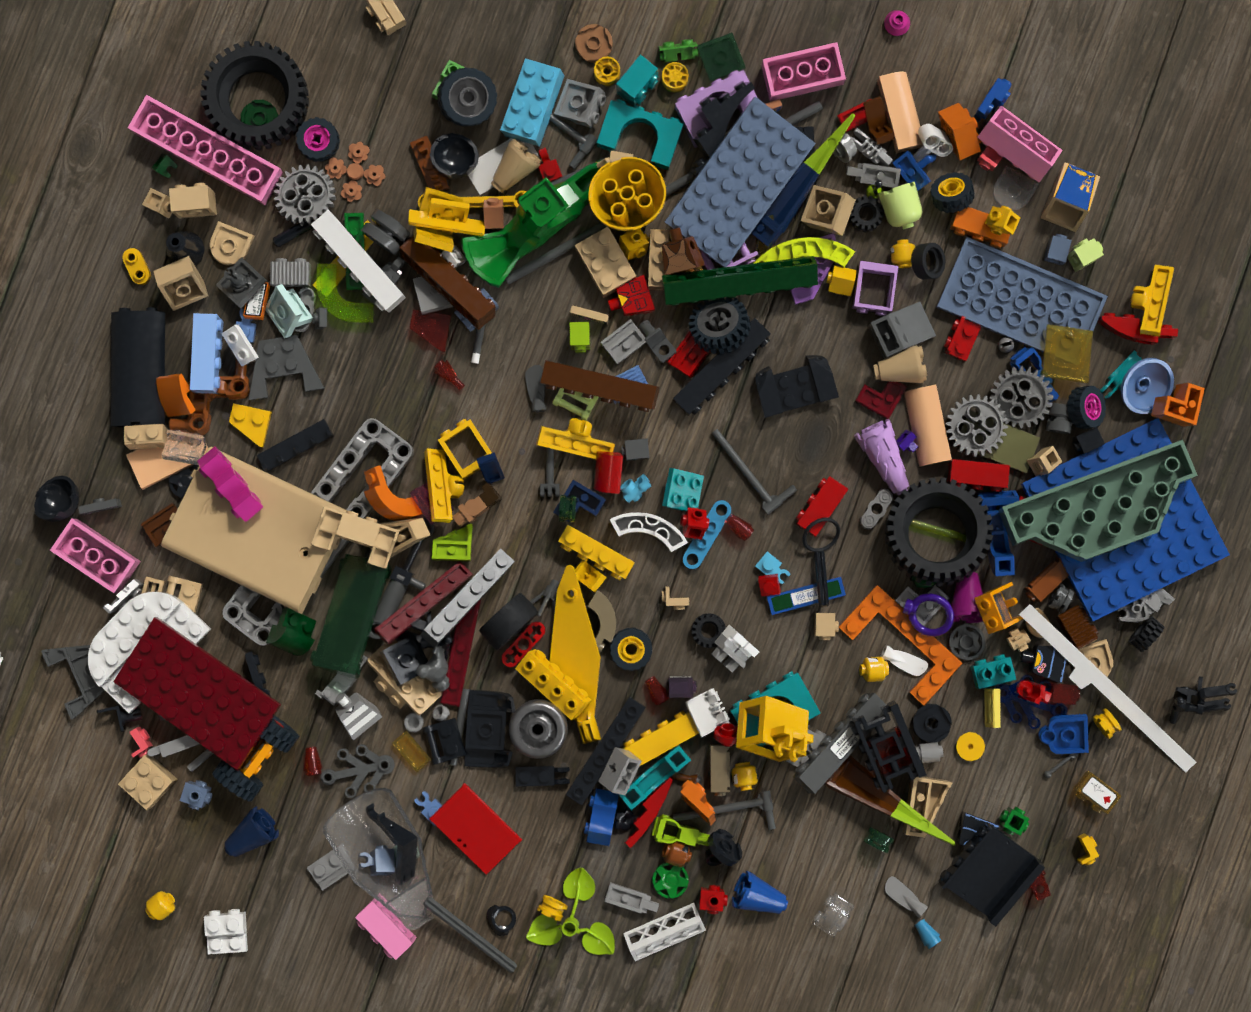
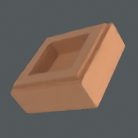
(775, 105)

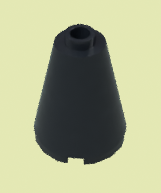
(184, 244)

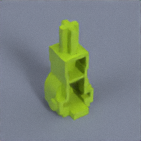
(686, 834)

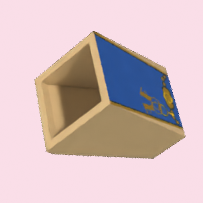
(1070, 197)

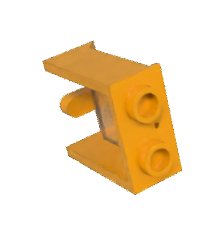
(995, 609)

